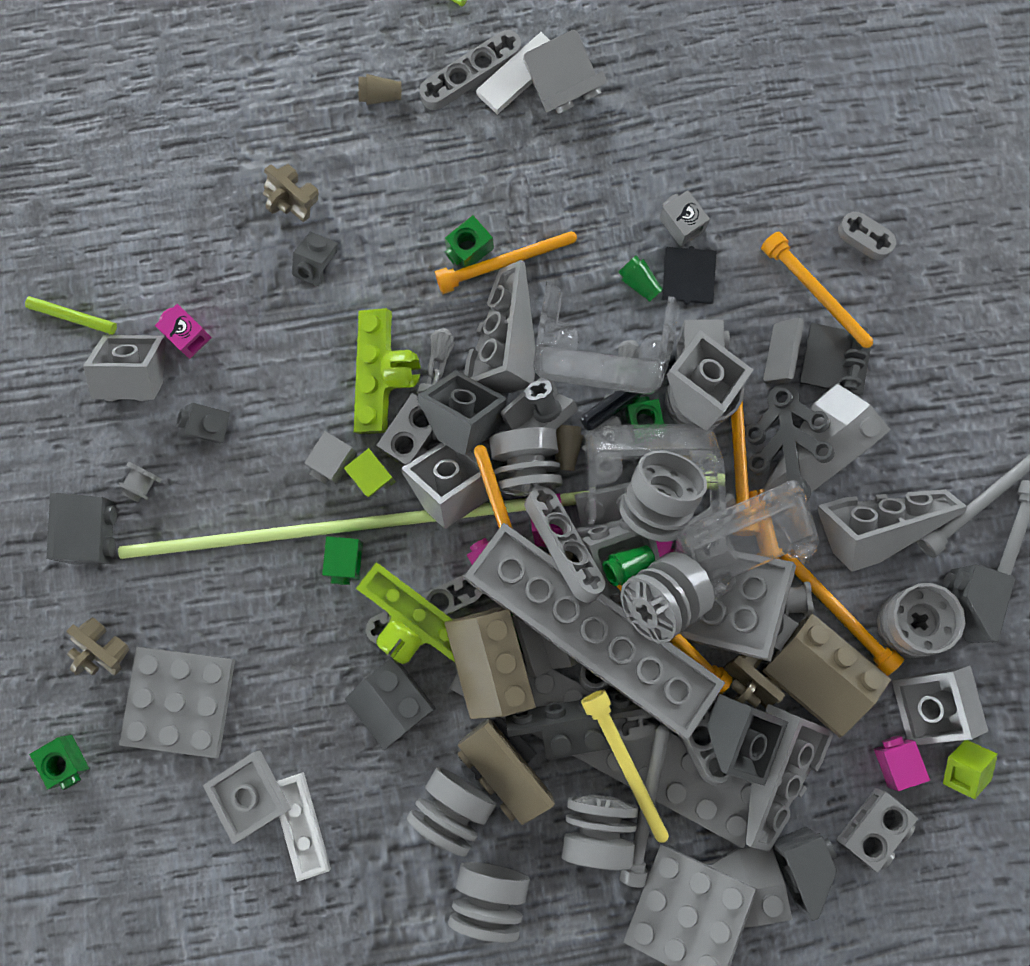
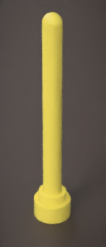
(598, 706)

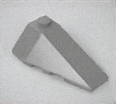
(507, 340)
(851, 433)
(878, 528)
(799, 753)
(761, 871)

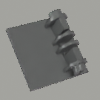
(834, 358)

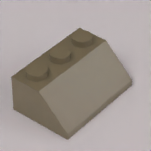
(490, 664)
(826, 675)
(505, 773)

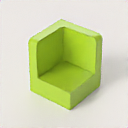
(368, 473)
(970, 769)

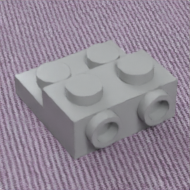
(607, 541)

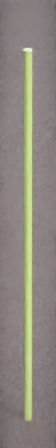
(312, 529)

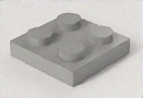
(246, 797)

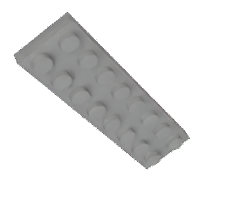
(594, 633)

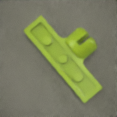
(379, 371)
(411, 616)

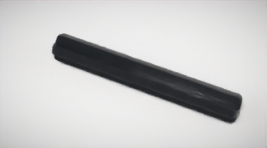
(611, 405)

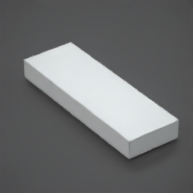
(509, 79)
(302, 829)

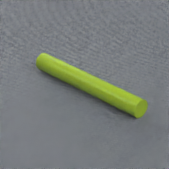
(71, 315)

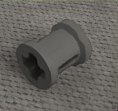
(541, 396)

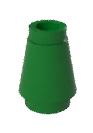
(640, 278)
(627, 564)

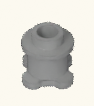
(138, 483)
(800, 600)

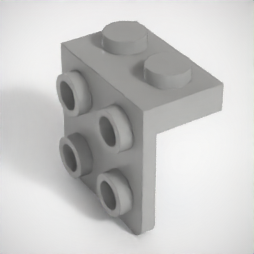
(563, 72)

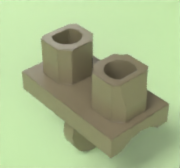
(285, 195)
(85, 638)
(751, 683)

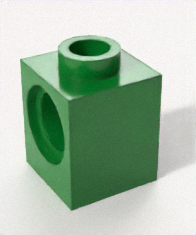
(471, 231)
(644, 405)
(342, 559)
(46, 760)

